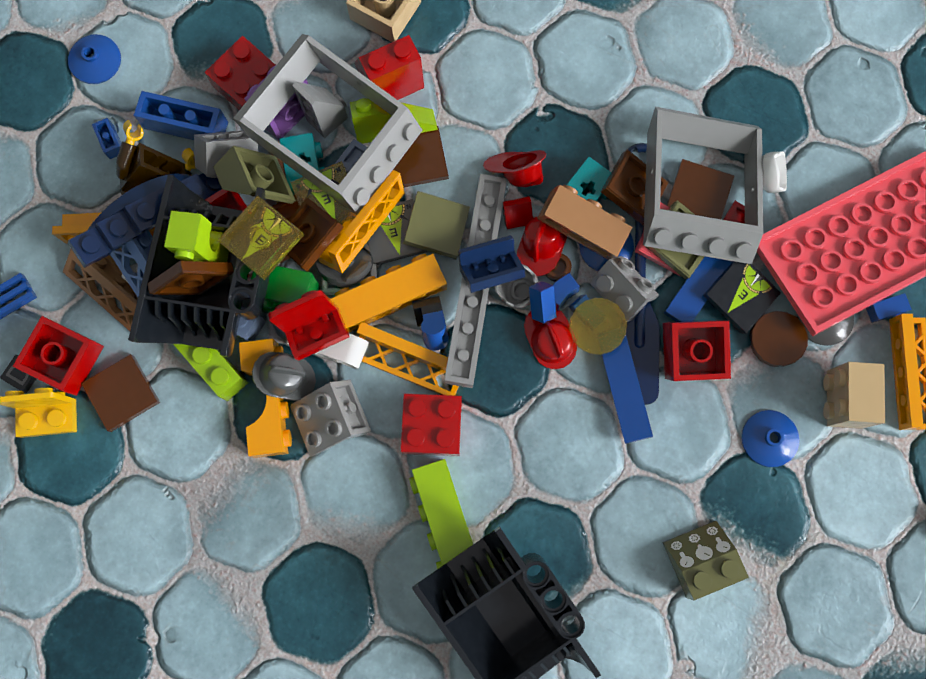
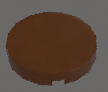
(778, 339)

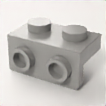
(624, 286)

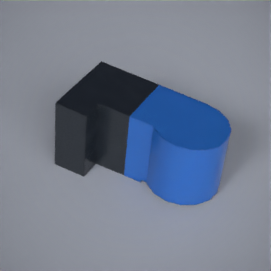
(431, 319)

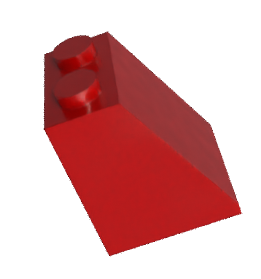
(394, 68)

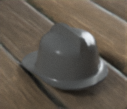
(283, 376)

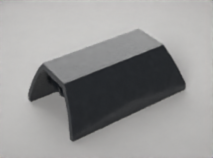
(201, 319)
(499, 612)

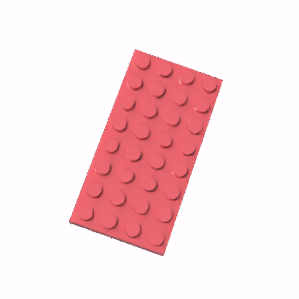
(852, 247)

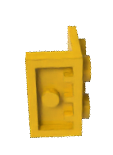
(41, 412)

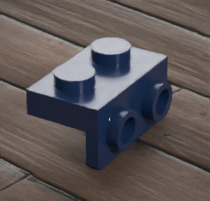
(490, 264)

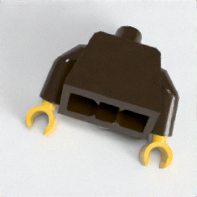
(143, 163)

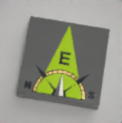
(387, 241)

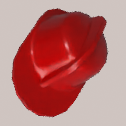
(519, 168)
(540, 247)
(551, 341)

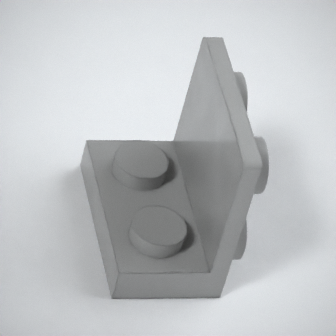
(329, 416)

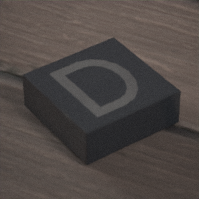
(17, 378)

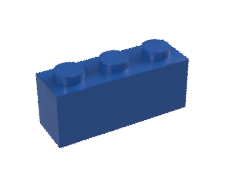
(178, 116)

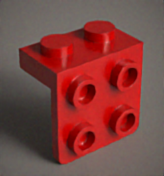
(310, 323)

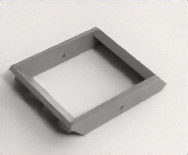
(376, 160)
(693, 232)

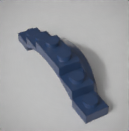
(132, 216)

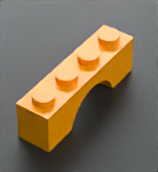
(269, 432)

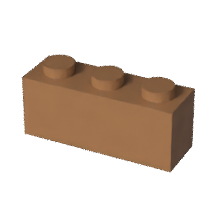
(585, 221)

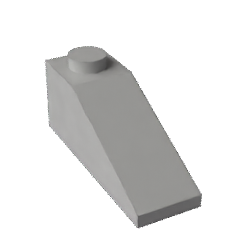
(320, 107)

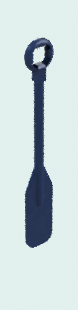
(644, 328)

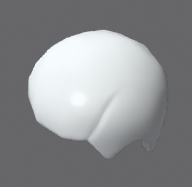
(774, 172)

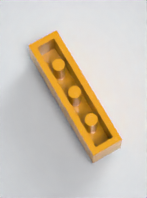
(390, 292)

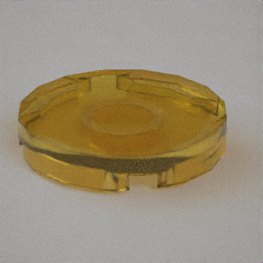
(598, 326)

